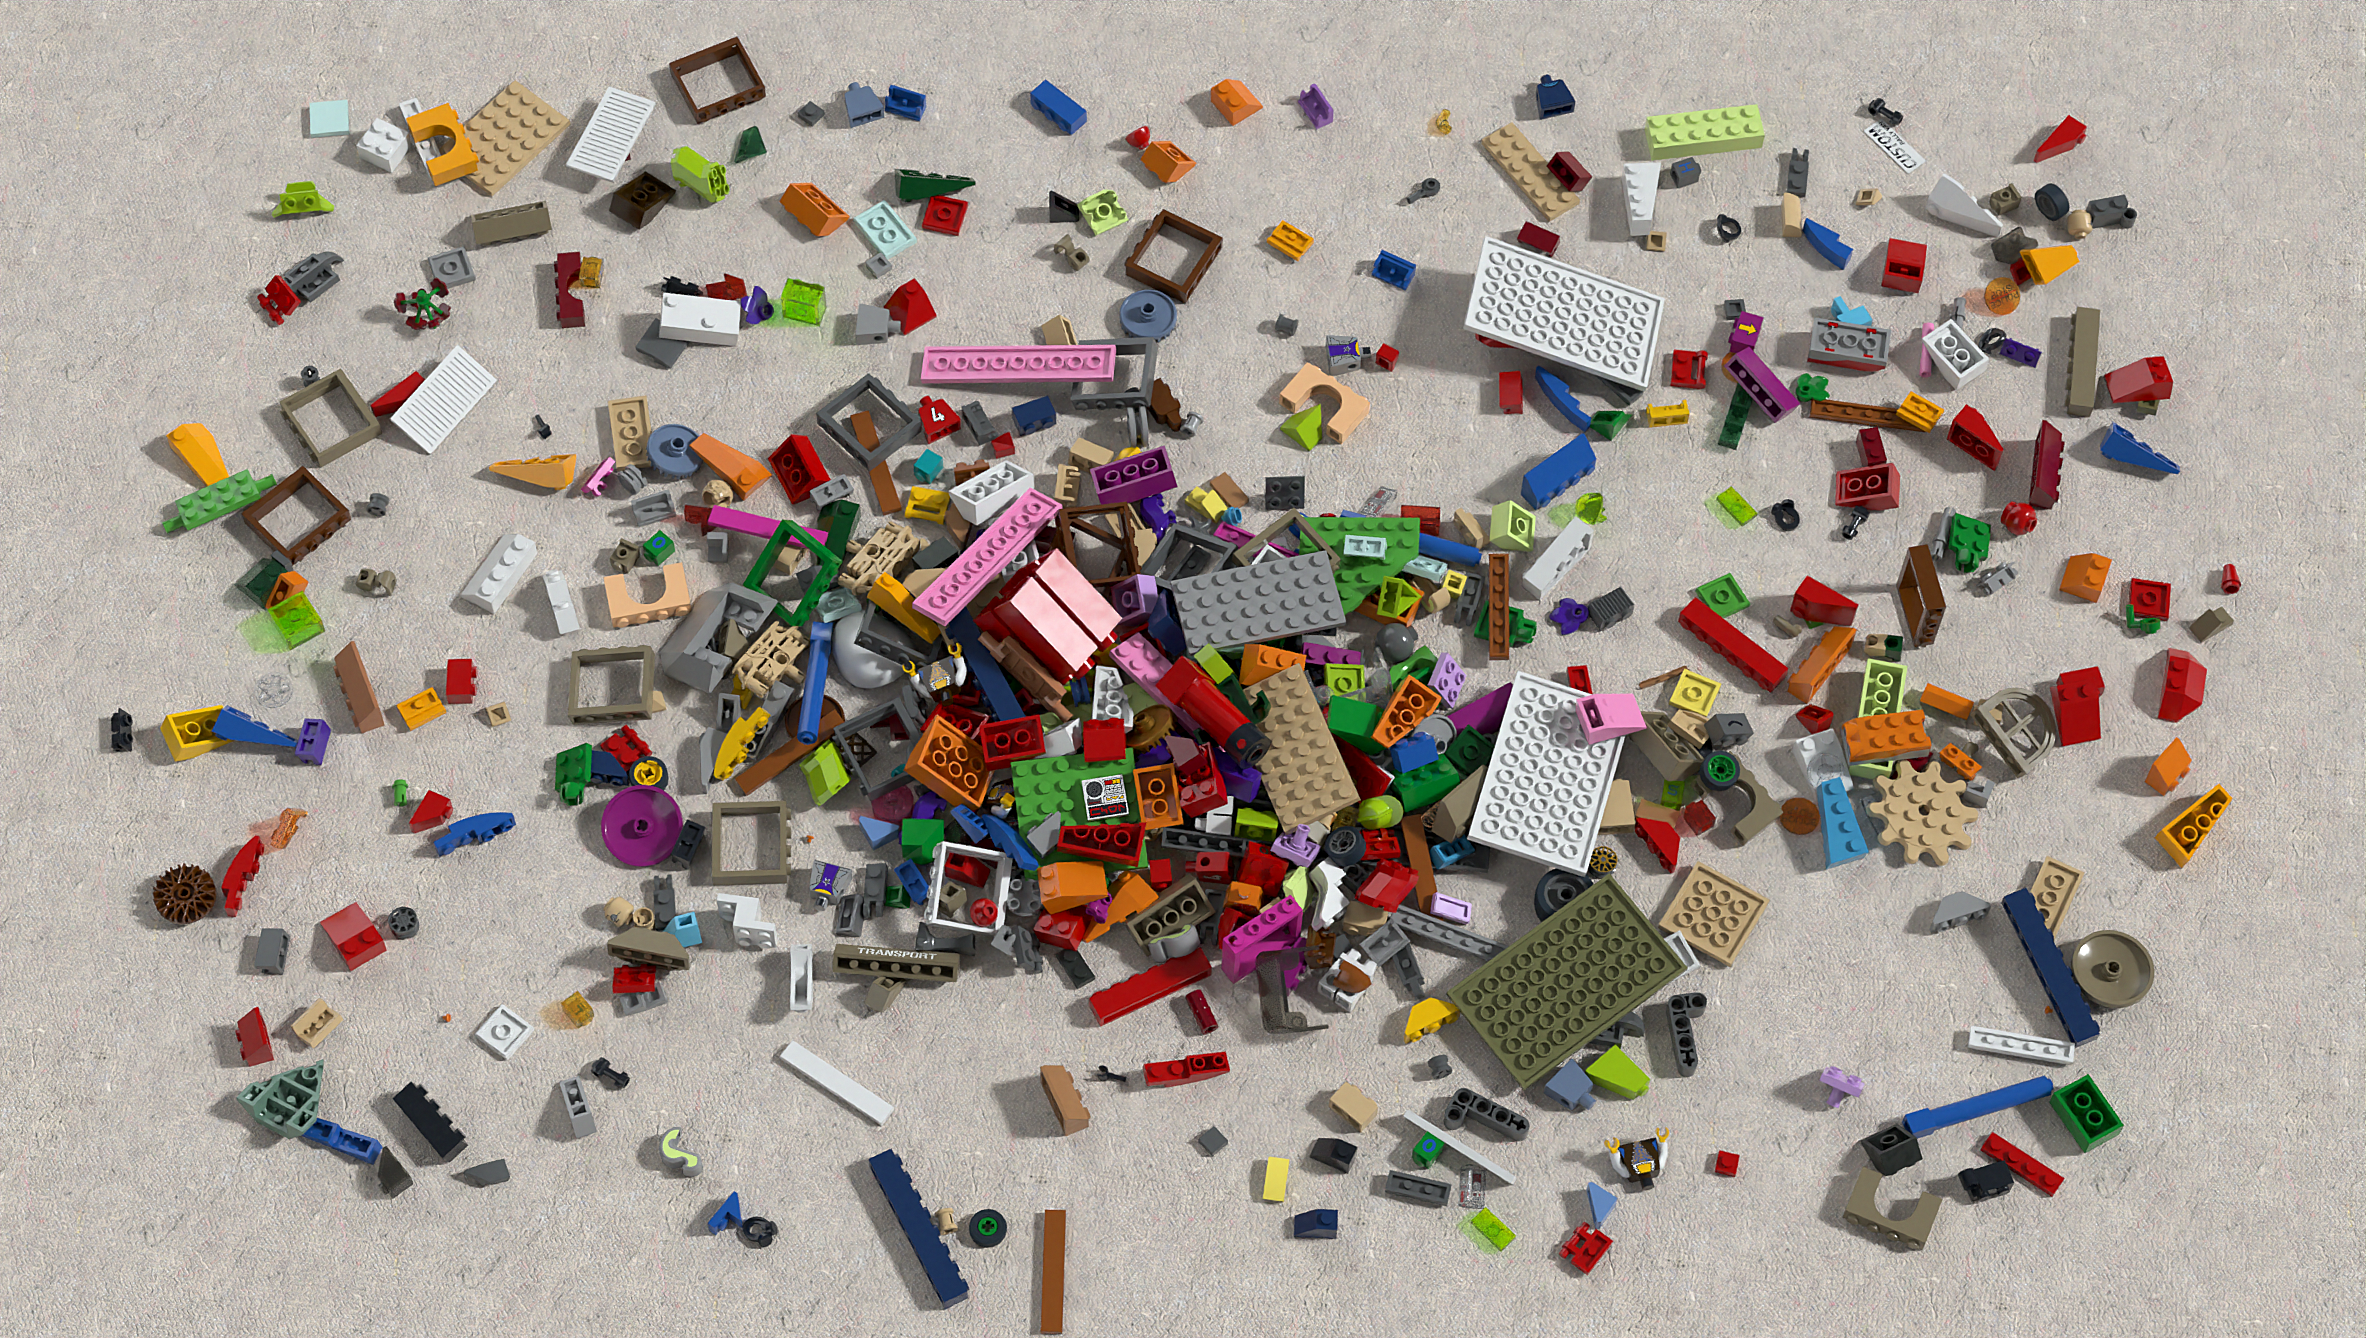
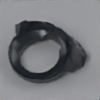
(1726, 237)
(1991, 333)

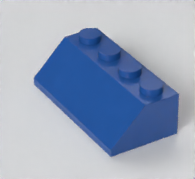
(1558, 472)

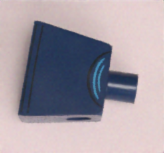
(1553, 98)

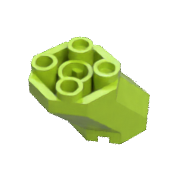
(699, 174)
(825, 772)

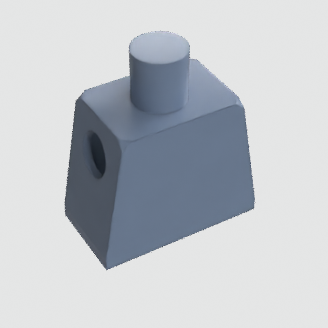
(862, 105)
(1571, 1087)

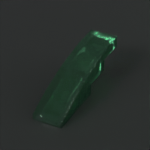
(1735, 418)

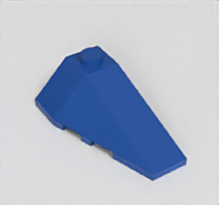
(2123, 447)
(238, 726)

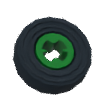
(979, 1221)

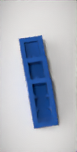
(1557, 393)
(1008, 839)

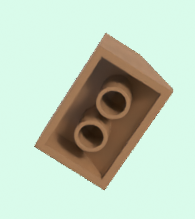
(1064, 1098)

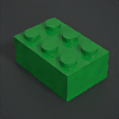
(1424, 783)
(2086, 1113)

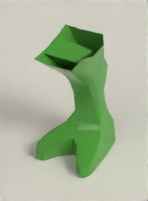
(1420, 659)

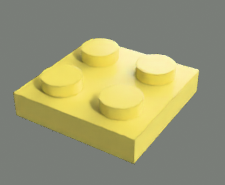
(1695, 693)

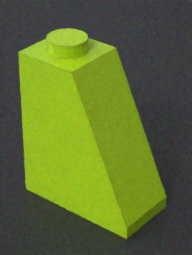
(1618, 1074)

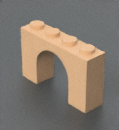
(1313, 381)
(627, 612)

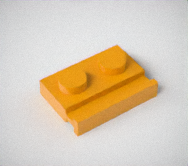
(1290, 240)
(1920, 412)
(421, 708)

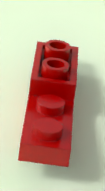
(240, 871)
(1186, 1071)

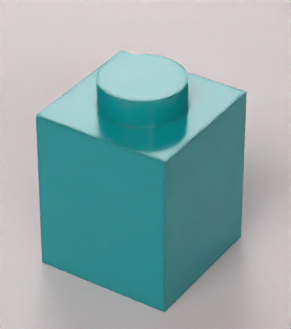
(928, 466)

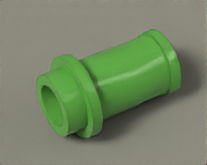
(400, 794)

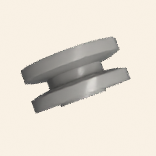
(1137, 427)

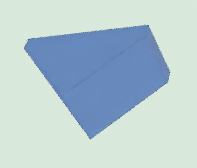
(878, 832)
(1600, 1203)

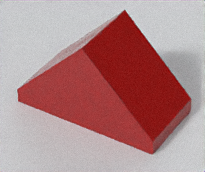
(1815, 718)

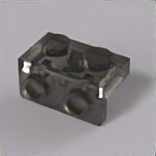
(2007, 247)

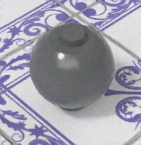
(1396, 641)

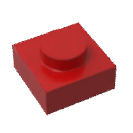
(1727, 1163)

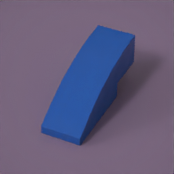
(1827, 243)

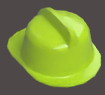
(1380, 812)

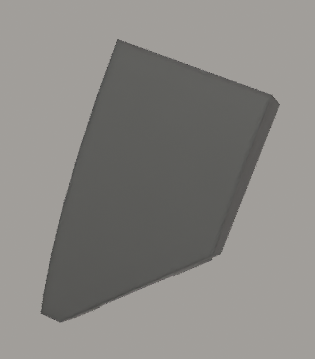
(489, 1172)

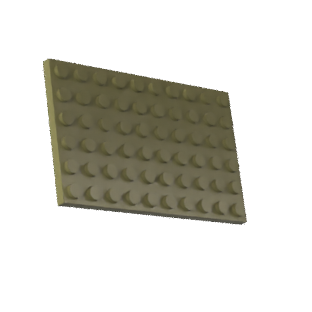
(1566, 981)

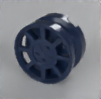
(1080, 691)

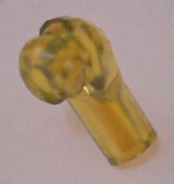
(1442, 123)

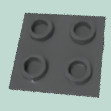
(1284, 492)

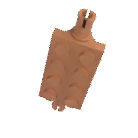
(1028, 673)

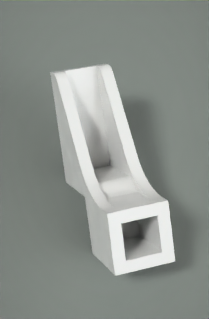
(560, 601)
(1331, 901)
(801, 977)

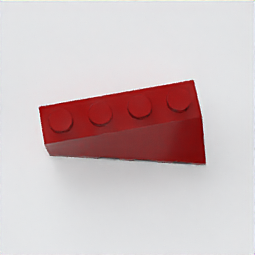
(1104, 842)

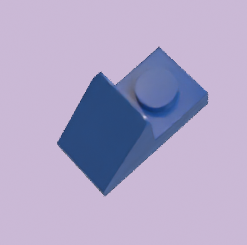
(727, 1211)

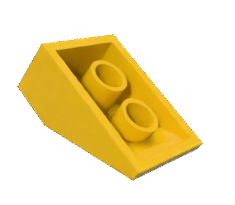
(191, 732)

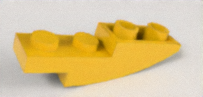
(733, 749)

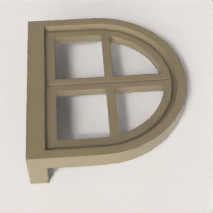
(2001, 739)

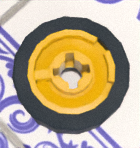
(649, 765)

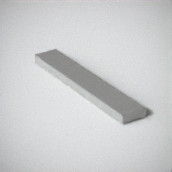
(1447, 933)

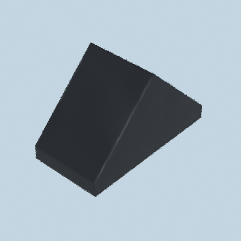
(1062, 209)

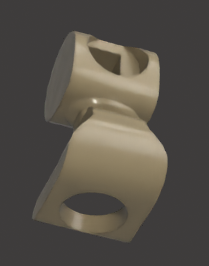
(1076, 258)
(368, 579)

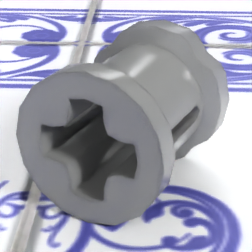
(1190, 426)

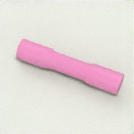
(1926, 361)

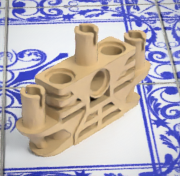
(885, 552)
(784, 655)

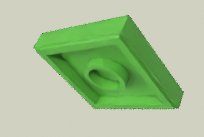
(1723, 596)

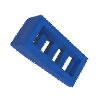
(970, 823)

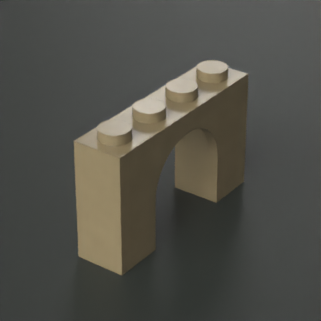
(1763, 809)
(1862, 1211)

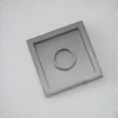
(452, 267)

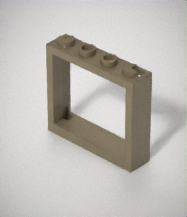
(317, 390)
(1293, 516)
(612, 713)
(750, 877)

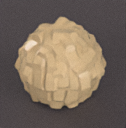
(717, 493)

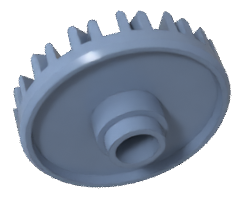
(1148, 315)
(670, 451)

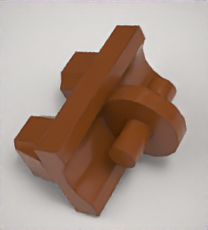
(966, 472)

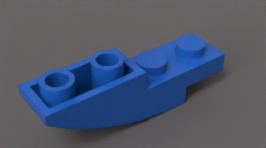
(481, 826)

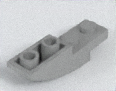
(776, 706)

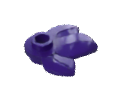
(755, 304)
(1567, 615)

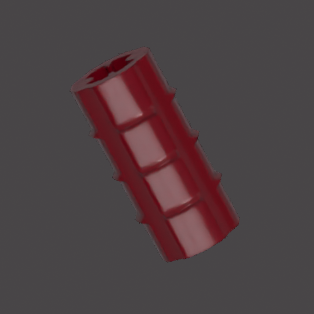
(1201, 1011)

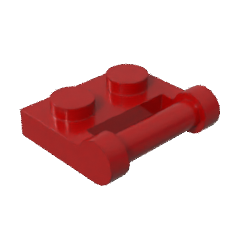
(1682, 369)

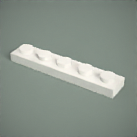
(426, 148)
(2021, 1045)

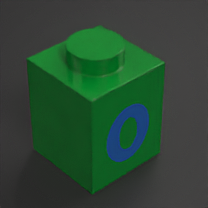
(658, 548)
(1427, 1150)

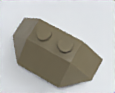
(649, 948)

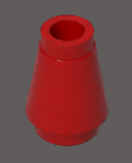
(2230, 580)

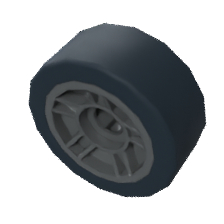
(2052, 202)
(1345, 846)

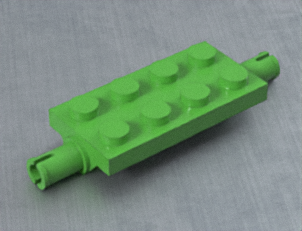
(218, 500)

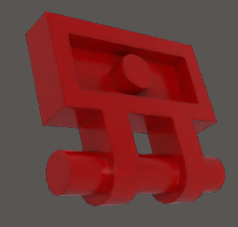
(282, 295)
(622, 752)
(1380, 844)
(634, 979)
(1592, 1250)

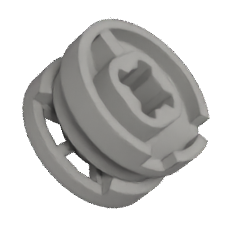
(632, 479)

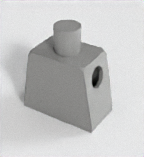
(874, 325)

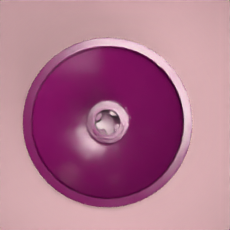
(641, 825)

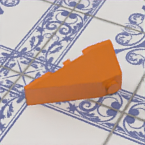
(732, 466)
(1405, 710)

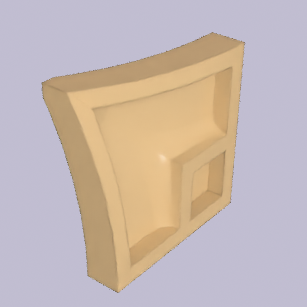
(1690, 726)

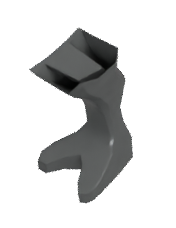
(959, 945)

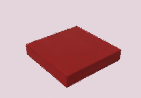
(945, 215)
(2150, 598)

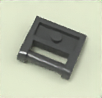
(915, 704)

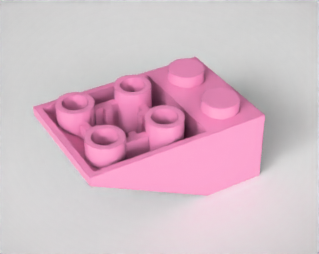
(1608, 716)

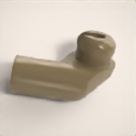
(1785, 626)
(1970, 748)

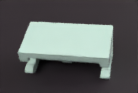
(1365, 546)

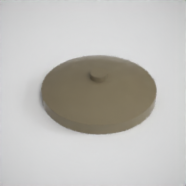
(2112, 969)

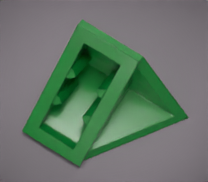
(1609, 422)

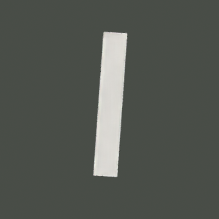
(837, 1083)
(1460, 1147)

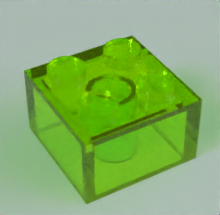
(803, 301)
(296, 620)

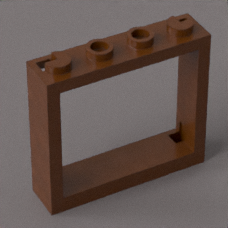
(710, 56)
(1159, 283)
(280, 494)
(1127, 534)
(1102, 536)
(1920, 572)

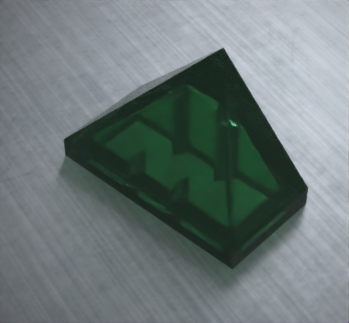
(750, 145)

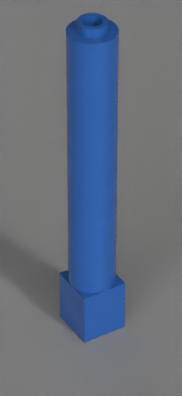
(1440, 547)
(815, 682)
(1926, 1121)

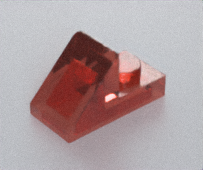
(729, 289)
(697, 515)

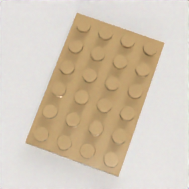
(509, 135)

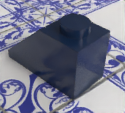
(1316, 1224)

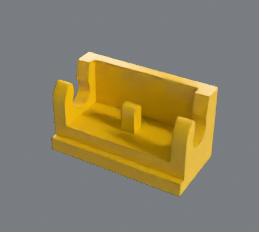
(1667, 415)

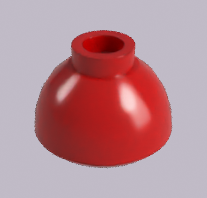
(1139, 138)
(983, 912)

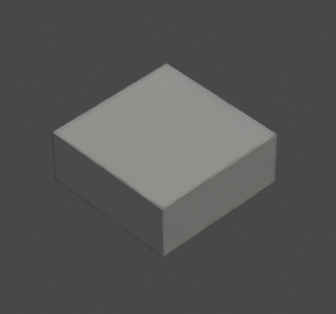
(878, 265)

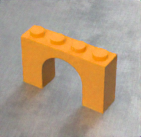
(443, 121)

